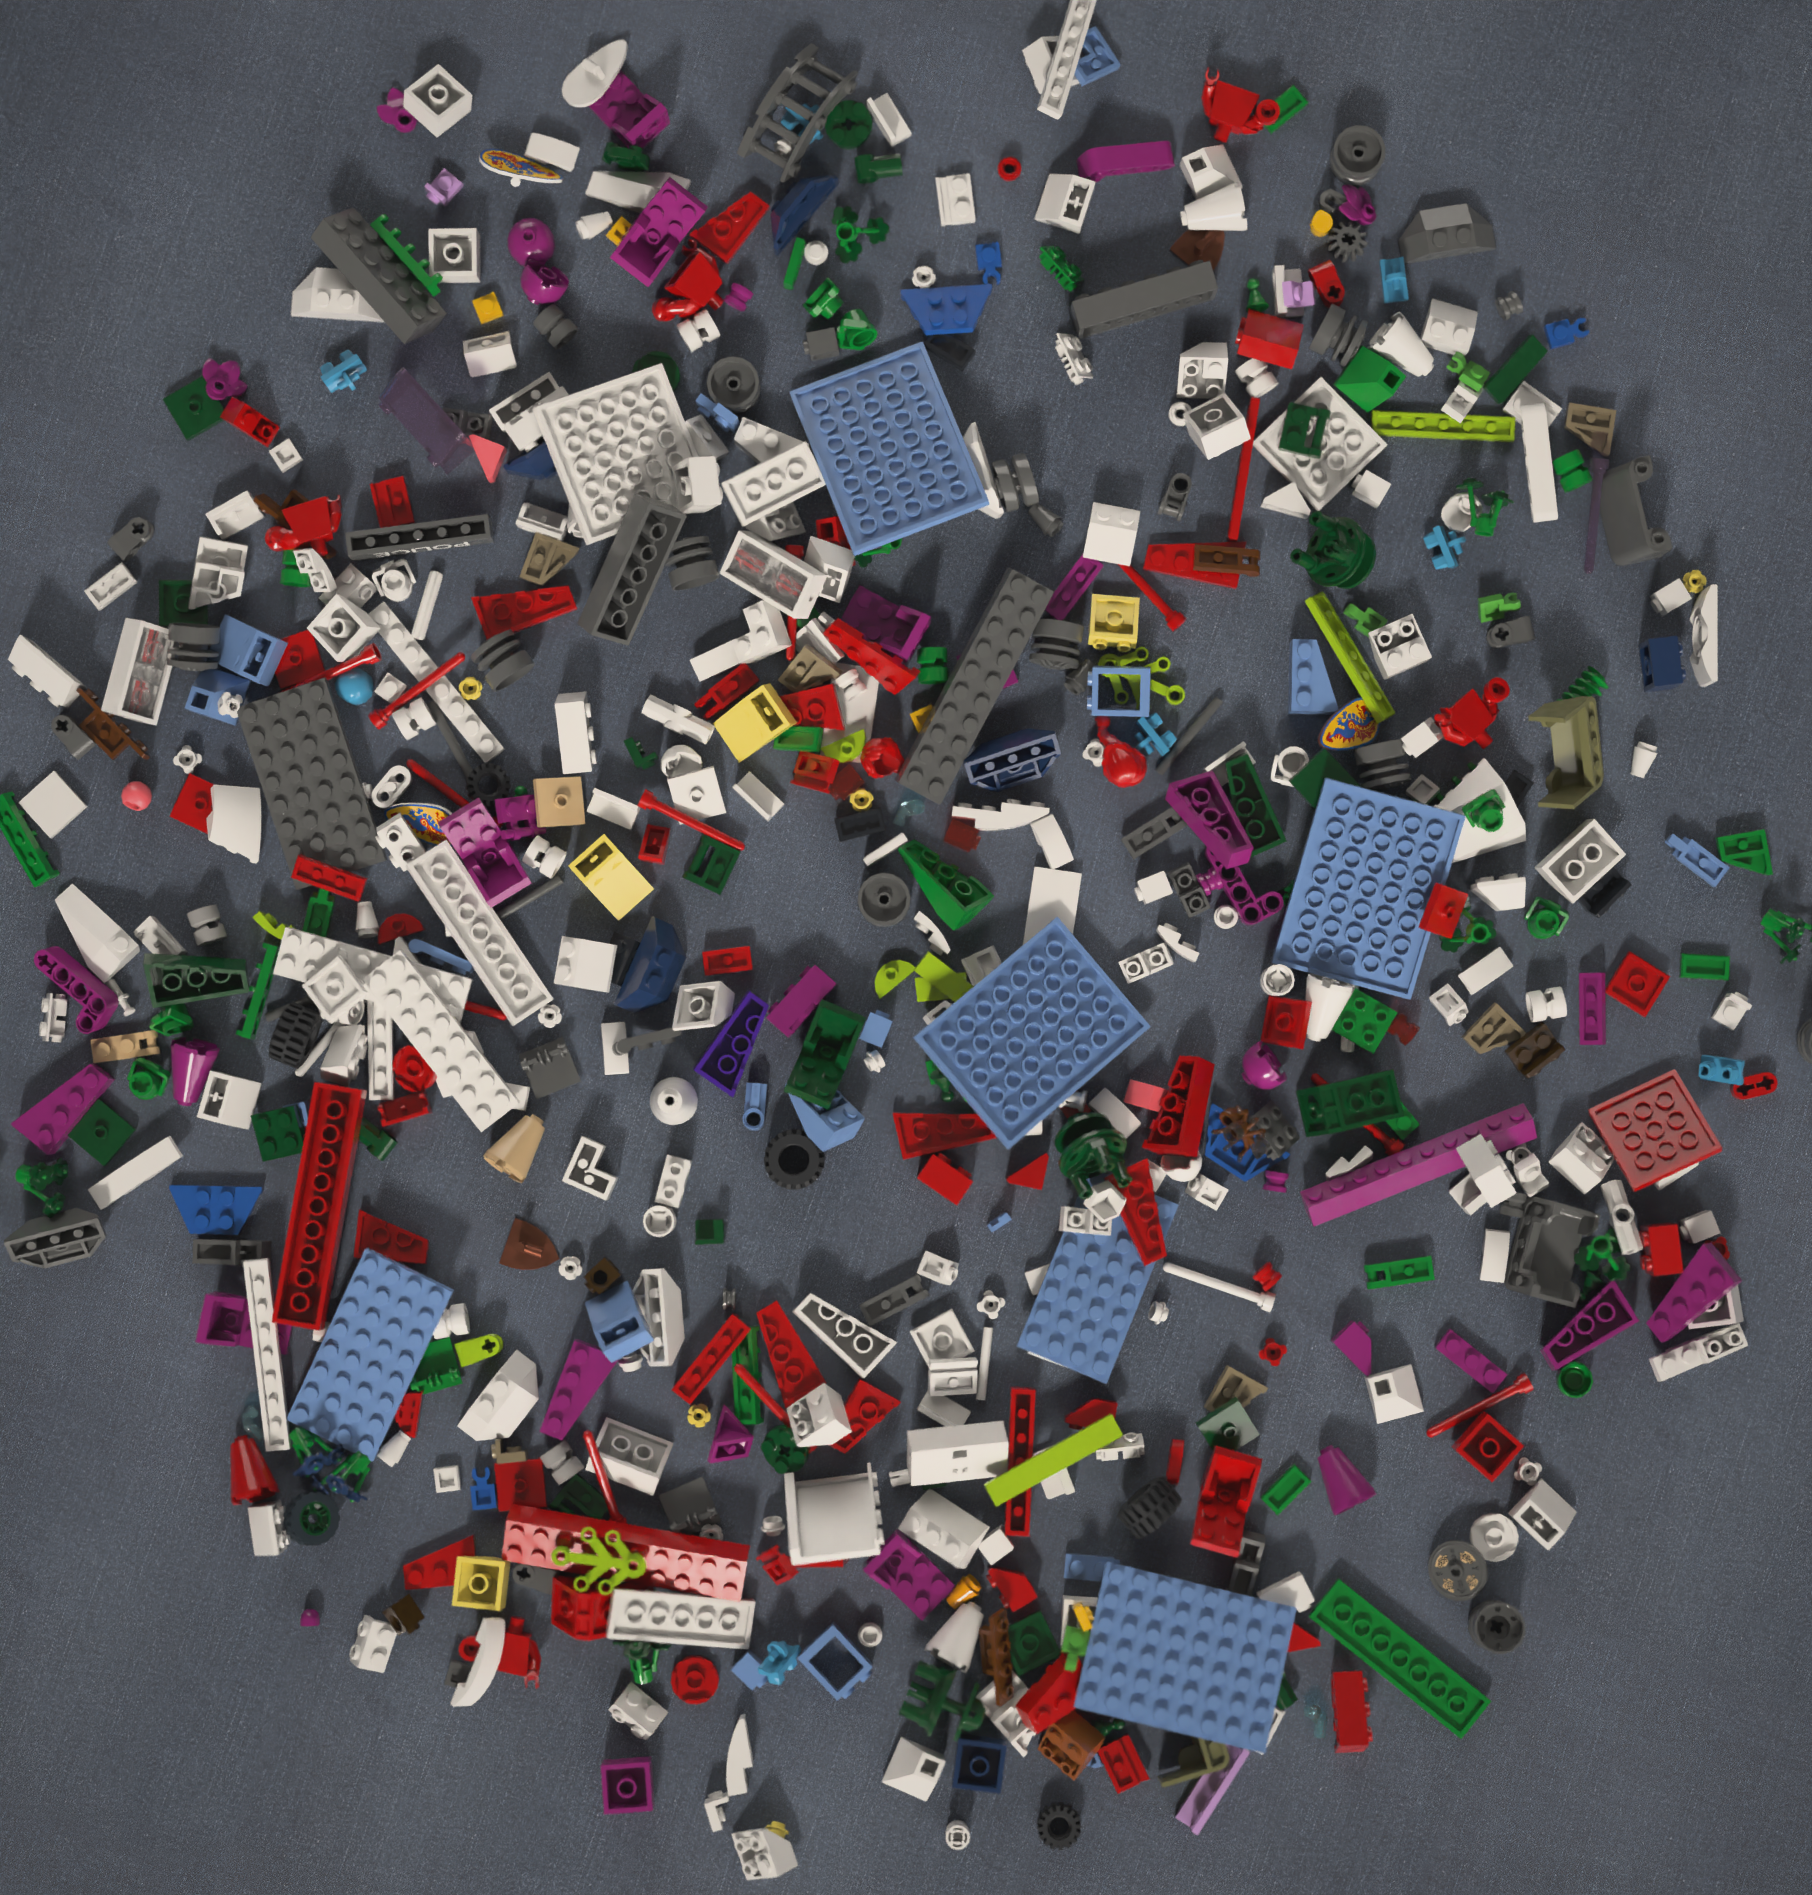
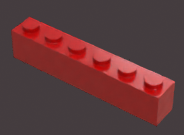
(1019, 1450)

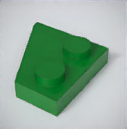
(1746, 851)

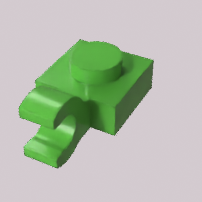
(1471, 373)
(1494, 606)
(1367, 620)
(1074, 1643)

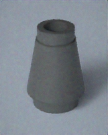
(1046, 520)
(1078, 679)

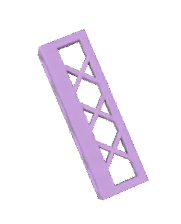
(1209, 1791)

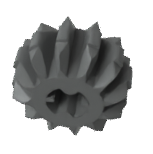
(1344, 249)

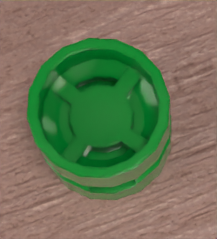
(1571, 471)
(291, 574)
(932, 665)

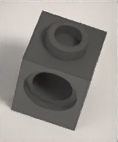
(821, 344)

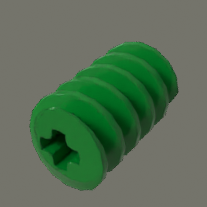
(1587, 685)

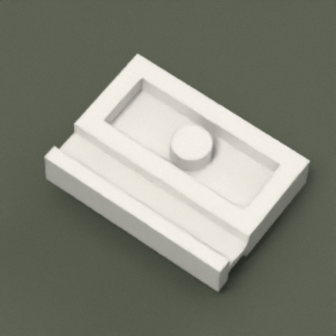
(955, 200)
(1528, 395)
(813, 635)
(981, 964)
(952, 1376)

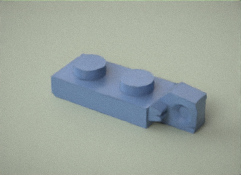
(1697, 859)
(1086, 1566)

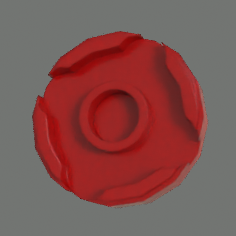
(412, 1070)
(695, 1679)

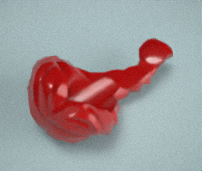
(881, 757)
(1120, 762)

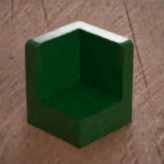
(710, 1231)

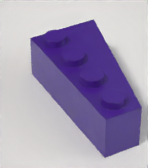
(731, 1047)

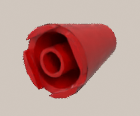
(249, 1472)

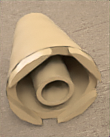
(517, 1148)

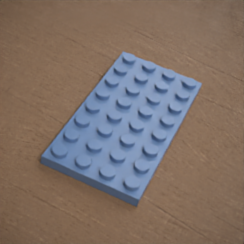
(1090, 1296)
(370, 1354)

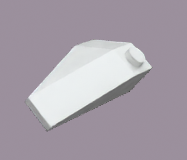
(630, 189)

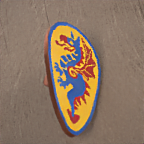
(1349, 727)

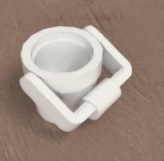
(395, 583)
(1289, 763)

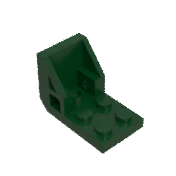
(825, 1054)
(1349, 1103)

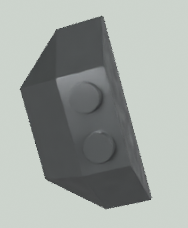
(1445, 234)
(57, 1239)

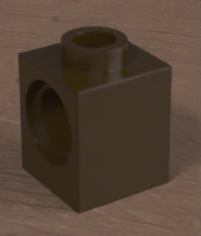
(611, 1270)
(404, 1615)

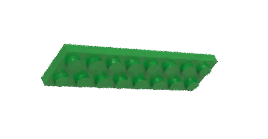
(1399, 1658)

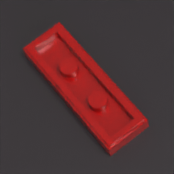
(329, 878)

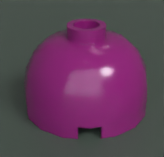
(530, 240)
(542, 283)
(1262, 1067)

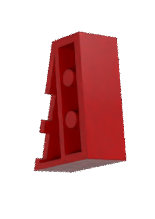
(1050, 1697)
(1350, 1711)

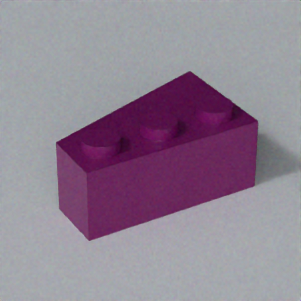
(800, 1000)

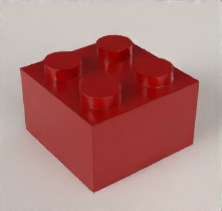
(945, 1179)
(1660, 1249)
(1487, 1446)

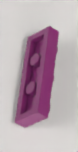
(1073, 587)
(1592, 1009)
(1470, 1361)

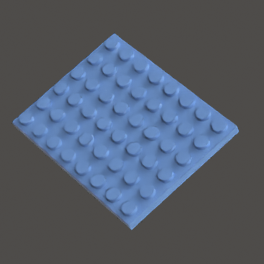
(889, 448)
(1366, 888)
(1032, 1032)
(1185, 1657)

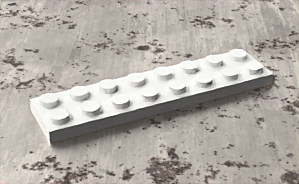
(479, 932)
(306, 954)
(441, 1040)

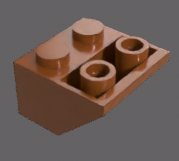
(1071, 1744)

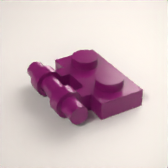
(515, 809)

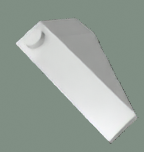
(99, 939)

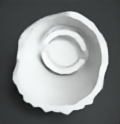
(1457, 512)
(680, 760)
(1181, 1167)

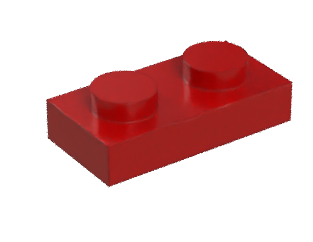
(727, 960)

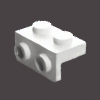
(352, 586)
(372, 1644)
(638, 1711)

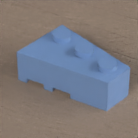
(1308, 680)

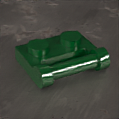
(1296, 428)
(719, 867)
(583, 1496)

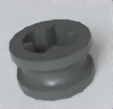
(729, 1299)

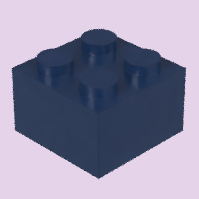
(1661, 663)
(979, 1763)

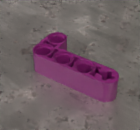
(1125, 159)
(1249, 900)
(54, 963)

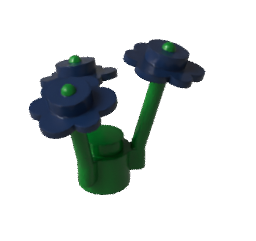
(302, 1441)
(354, 1464)

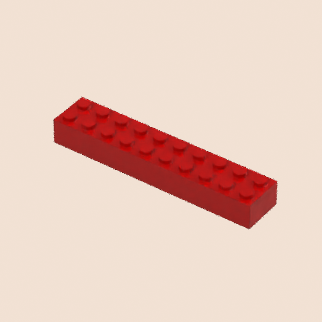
(319, 1206)
(671, 1558)

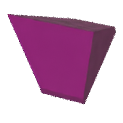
(730, 1439)

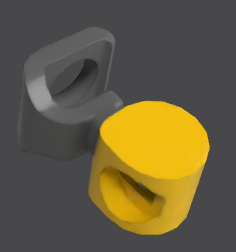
(1322, 219)

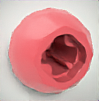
(136, 795)

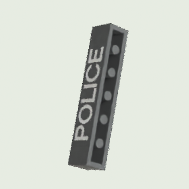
(419, 537)

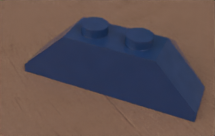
(798, 207)
(534, 464)
(1012, 759)
(652, 969)

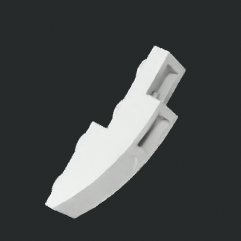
(1010, 816)
(1698, 1351)

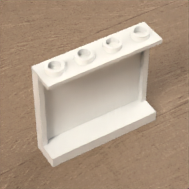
(833, 1517)

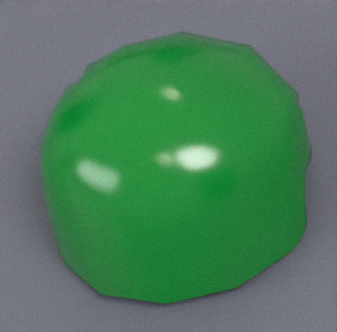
(1574, 1379)

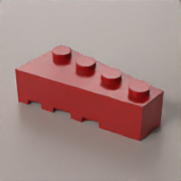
(1182, 1110)

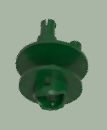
(1337, 552)
(1090, 1149)
(937, 1700)

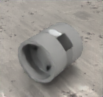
(200, 919)
(562, 1462)

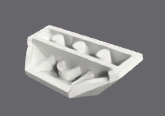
(330, 296)
(978, 456)
(662, 1309)
(503, 1401)

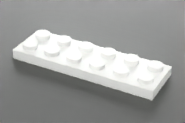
(680, 1618)

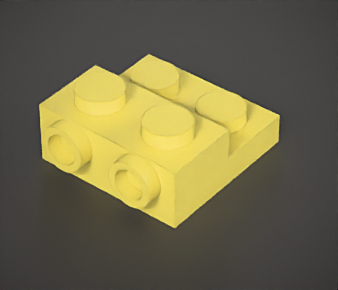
(1113, 622)

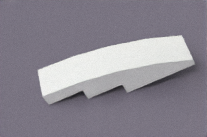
(135, 1172)

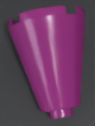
(191, 1067)
(1342, 1480)

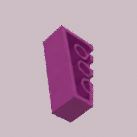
(1695, 1291)

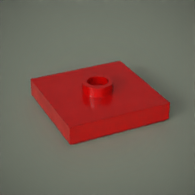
(300, 660)
(194, 803)
(1443, 910)
(1636, 984)
(1286, 1022)
(520, 1484)

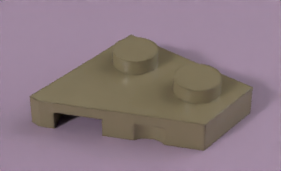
(1591, 425)
(546, 558)
(808, 670)
(1492, 1030)
(1232, 1385)

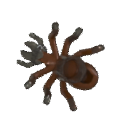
(1239, 1129)

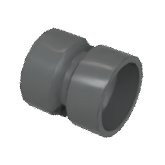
(558, 329)

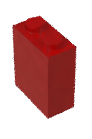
(1269, 338)

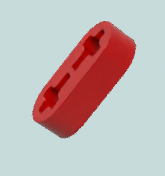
(1755, 1091)
(1174, 1461)

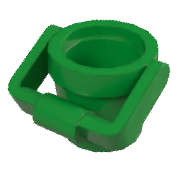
(824, 300)
(858, 331)
(1485, 811)
(1544, 921)
(174, 1020)
(147, 1082)

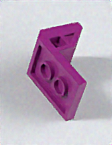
(629, 113)
(658, 231)
(887, 624)
(485, 854)
(227, 1322)
(908, 1574)

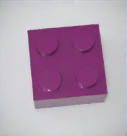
(627, 1785)

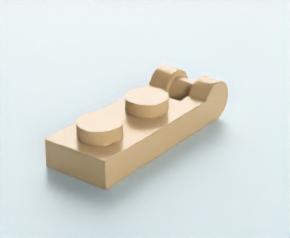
(124, 1046)

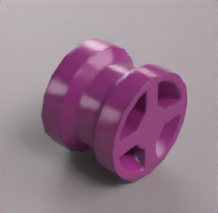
(738, 297)
(1209, 881)
(1275, 1181)

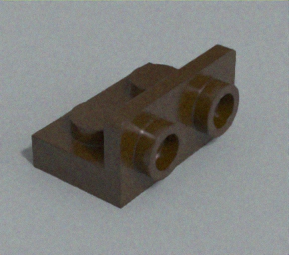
(1534, 1050)

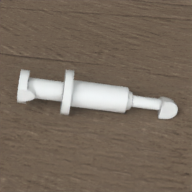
(122, 998)

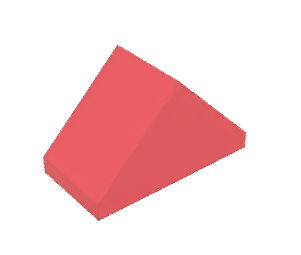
(489, 454)
(1144, 1095)

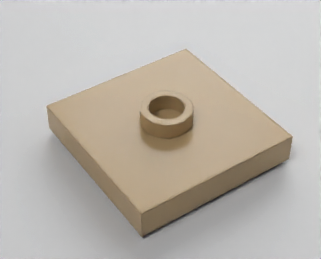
(559, 801)

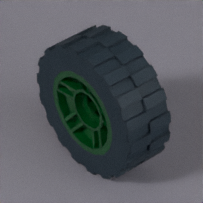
(322, 1511)

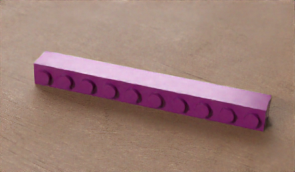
(1413, 1165)

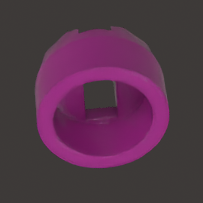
(310, 1618)

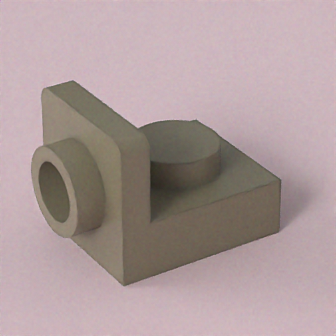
(513, 1453)

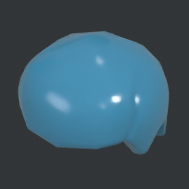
(354, 686)

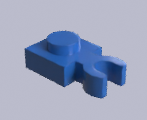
(988, 259)
(1562, 333)
(484, 1493)

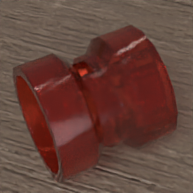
(1404, 1030)

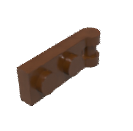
(1226, 560)

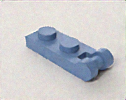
(440, 956)

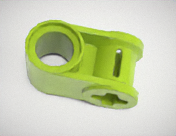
(475, 1349)

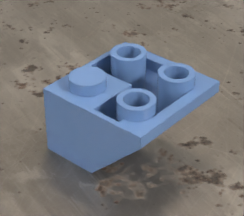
(209, 688)

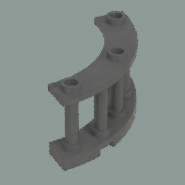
(778, 96)

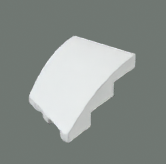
(217, 571)
(236, 820)
(1006, 1716)

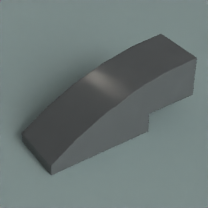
(229, 1251)
(1246, 1565)

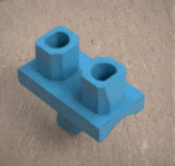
(791, 119)
(1393, 280)
(344, 373)
(1440, 538)
(1161, 743)
(1721, 1069)
(780, 1658)

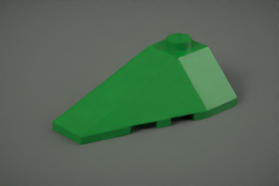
(949, 892)

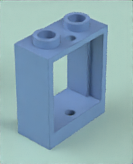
(1093, 680)
(818, 1643)

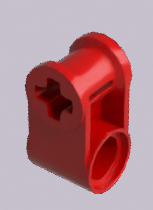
(1326, 281)

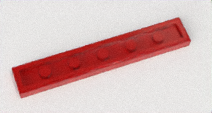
(1242, 473)

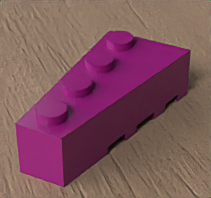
(1211, 817)
(60, 1111)
(1592, 1325)
(578, 1383)

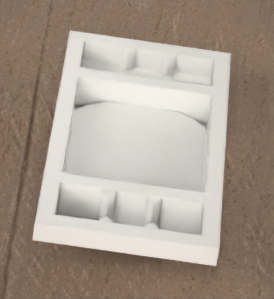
(1704, 637)

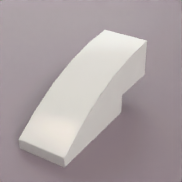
(739, 1758)

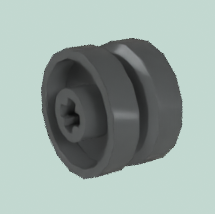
(1359, 141)
(729, 371)
(1011, 484)
(884, 914)

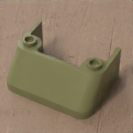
(1575, 751)
(1197, 1760)

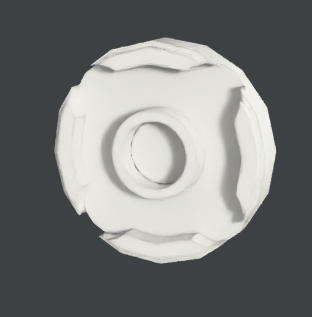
(1494, 1536)

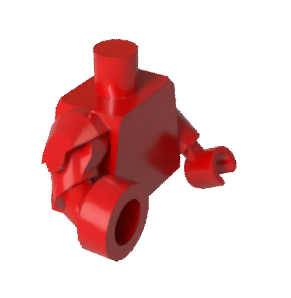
(1232, 106)
(692, 283)
(309, 525)
(1471, 715)
(519, 1652)

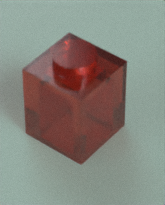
(845, 783)
(962, 836)

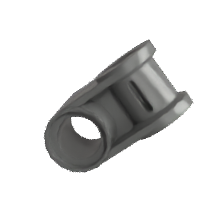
(1175, 498)
(129, 540)
(1514, 632)
(74, 739)
(540, 1577)

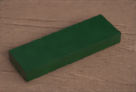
(1515, 369)

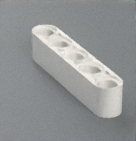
(1538, 462)

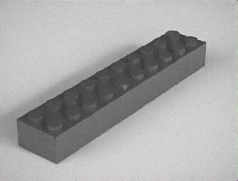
(974, 685)

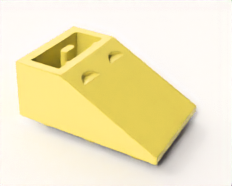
(754, 722)
(611, 877)

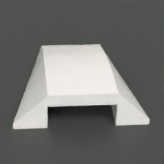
(1476, 840)

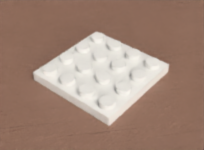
(1345, 447)

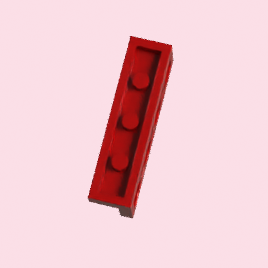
(711, 1358)

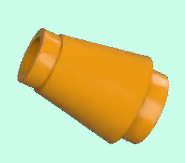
(965, 1590)

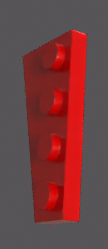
(1178, 562)
(522, 609)
(869, 655)
(932, 1133)
(1141, 1213)
(790, 1359)

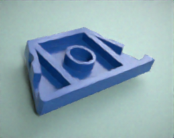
(947, 308)
(1228, 1159)
(215, 1207)

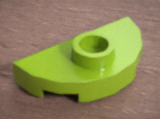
(846, 748)
(891, 975)

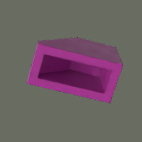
(1355, 1345)

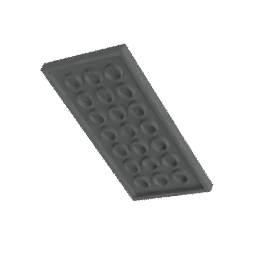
(311, 778)

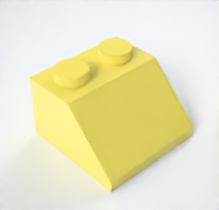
(481, 1582)

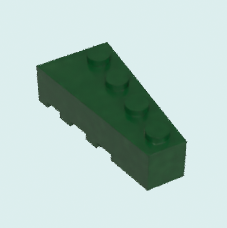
(1252, 805)
(193, 978)

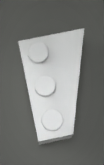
(525, 428)
(761, 441)
(575, 732)

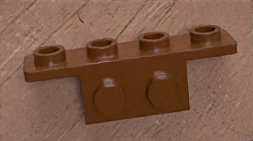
(270, 507)
(106, 732)
(996, 1655)

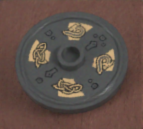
(1458, 1570)

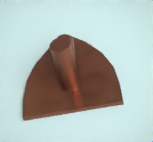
(1200, 245)
(528, 1247)

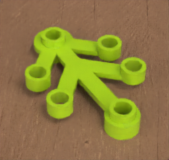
(1134, 680)
(603, 1561)

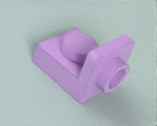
(443, 188)
(1298, 294)

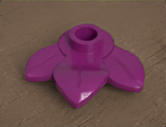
(395, 112)
(1358, 205)
(225, 376)

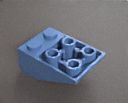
(248, 650)
(828, 1126)
(618, 1322)

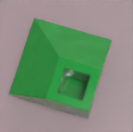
(1369, 379)

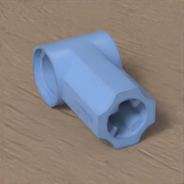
(755, 1103)

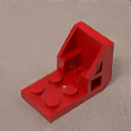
(1224, 1500)
(583, 1613)

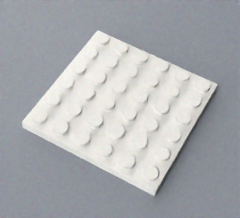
(614, 445)

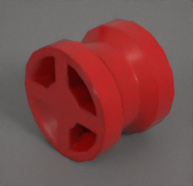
(1267, 1276)

